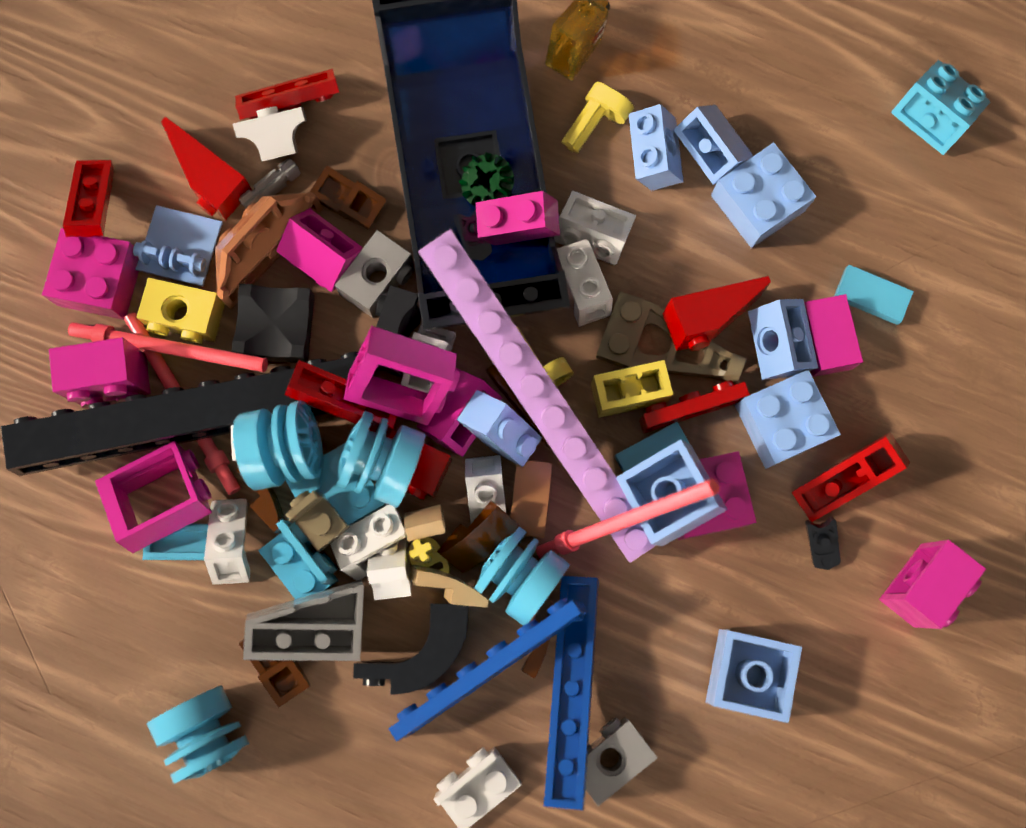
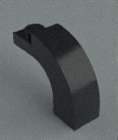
(440, 651)

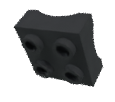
(398, 315)
(274, 323)

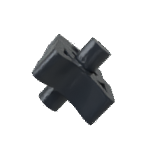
(473, 246)
(823, 543)

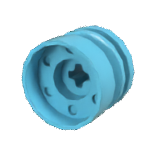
(278, 445)
(380, 459)
(521, 576)
(197, 734)

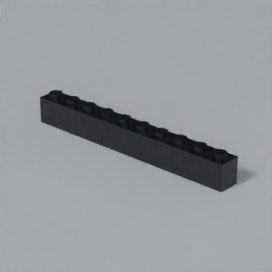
(148, 422)

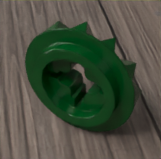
(500, 184)

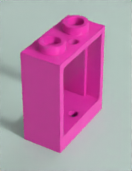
(408, 357)
(117, 484)

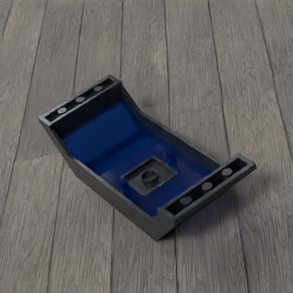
(452, 96)

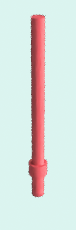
(104, 332)
(215, 459)
(570, 541)

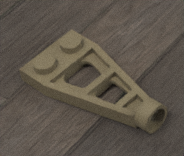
(625, 328)

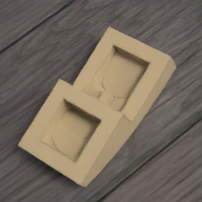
(424, 522)
(456, 590)

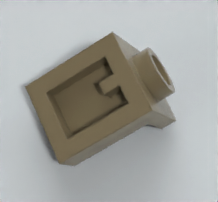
(317, 518)

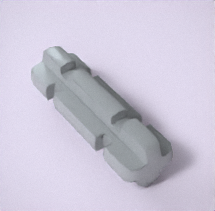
(271, 183)

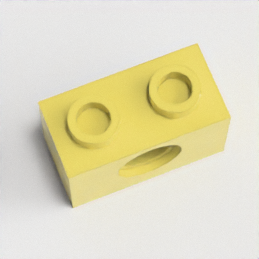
(164, 298)

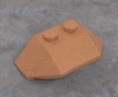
(252, 244)

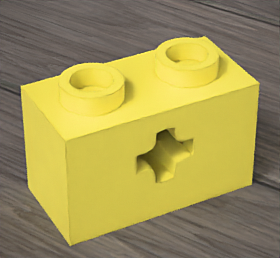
(631, 388)

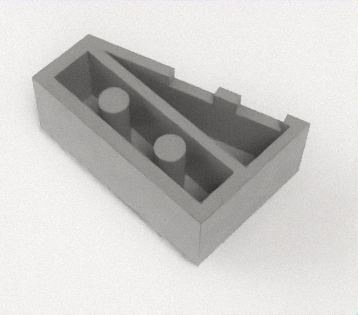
(309, 628)

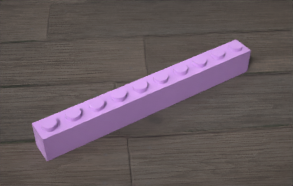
(532, 386)

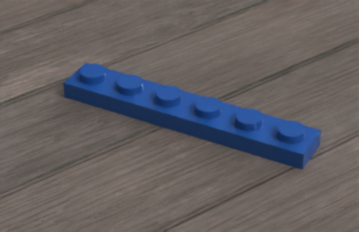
(500, 658)
(572, 700)

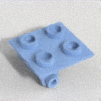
(178, 246)

